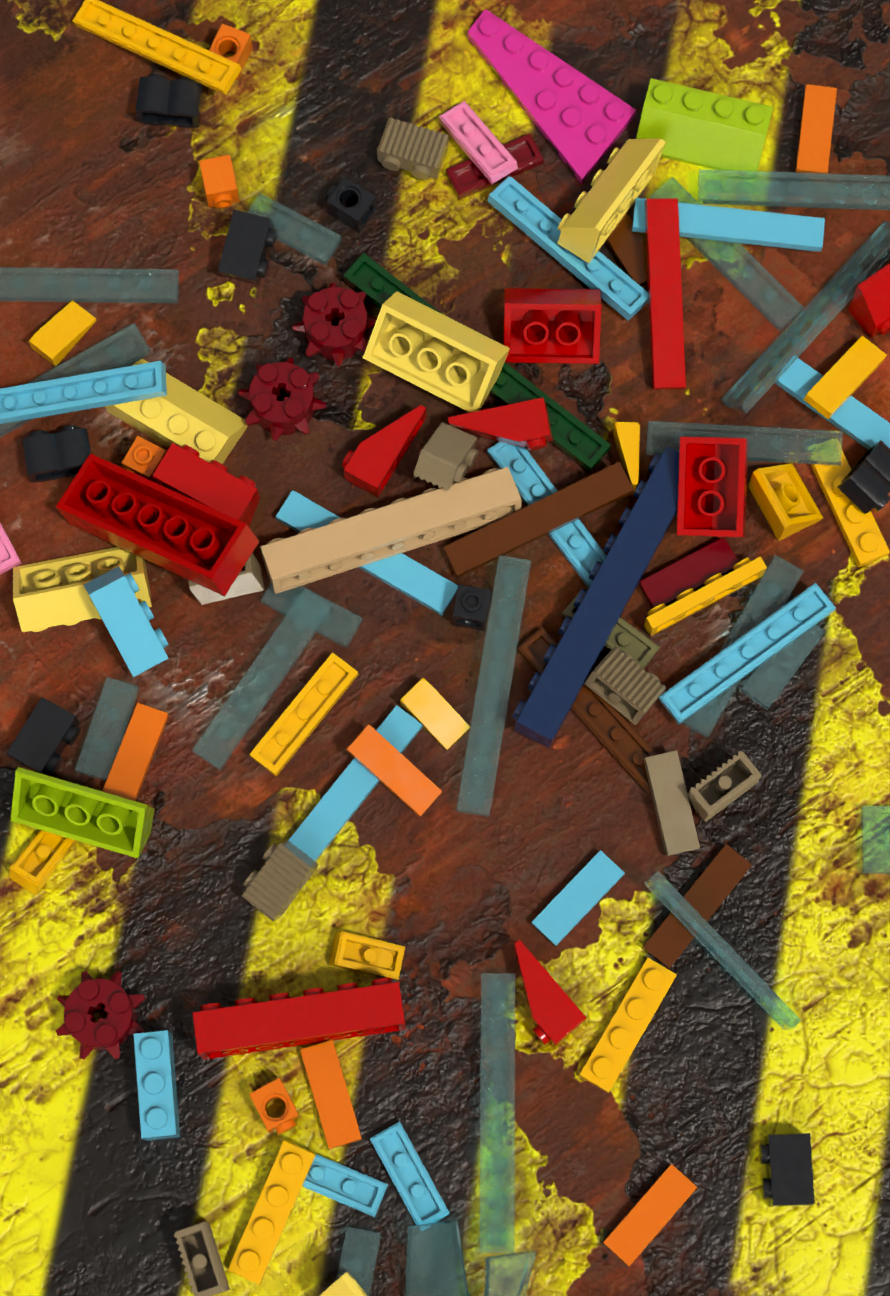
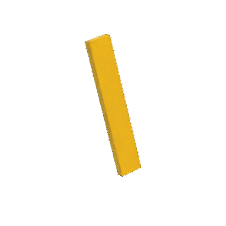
(157, 45)

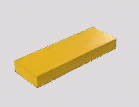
(845, 377)

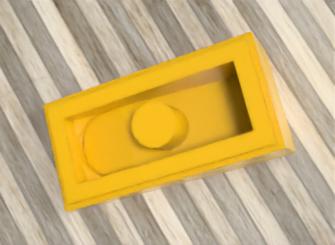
(62, 333)
(627, 442)
(434, 713)
(39, 860)
(366, 955)

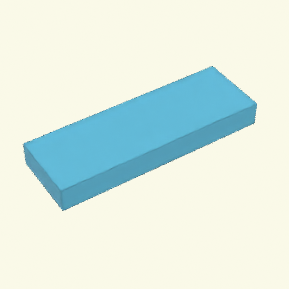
(577, 898)
(409, 1175)
(345, 1185)

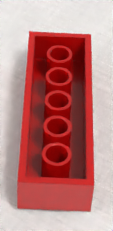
(158, 524)
(298, 1020)

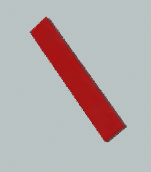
(665, 294)

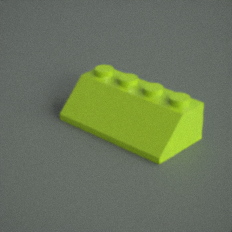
(705, 126)
(81, 813)

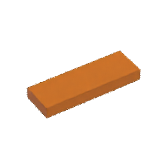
(816, 129)
(136, 752)
(393, 770)
(331, 1094)
(650, 1215)

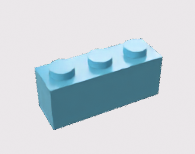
(127, 620)
(156, 1085)

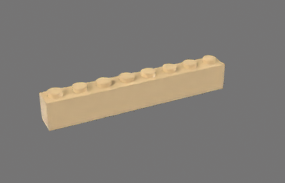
(390, 529)

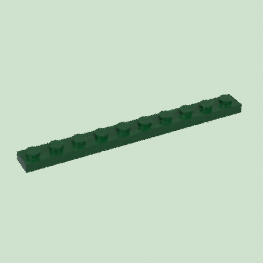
(510, 387)

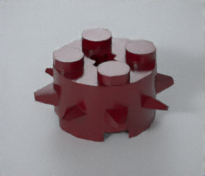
(332, 306)
(287, 415)
(108, 1032)

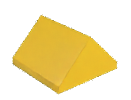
(783, 499)

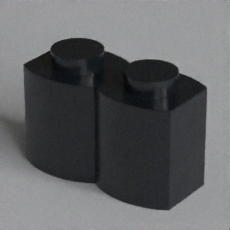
(169, 101)
(56, 454)
(869, 479)

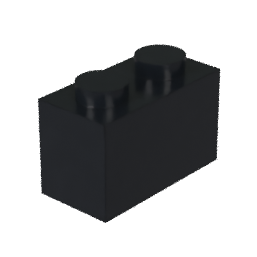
(247, 247)
(44, 738)
(788, 1170)

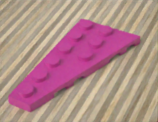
(561, 101)

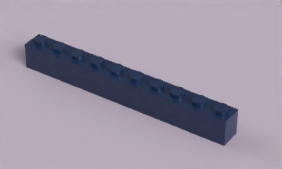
(602, 604)

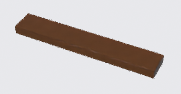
(539, 519)
(598, 716)

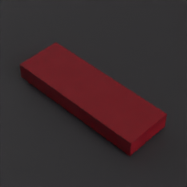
(468, 179)
(688, 573)

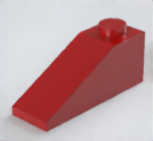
(514, 424)
(381, 453)
(549, 1006)

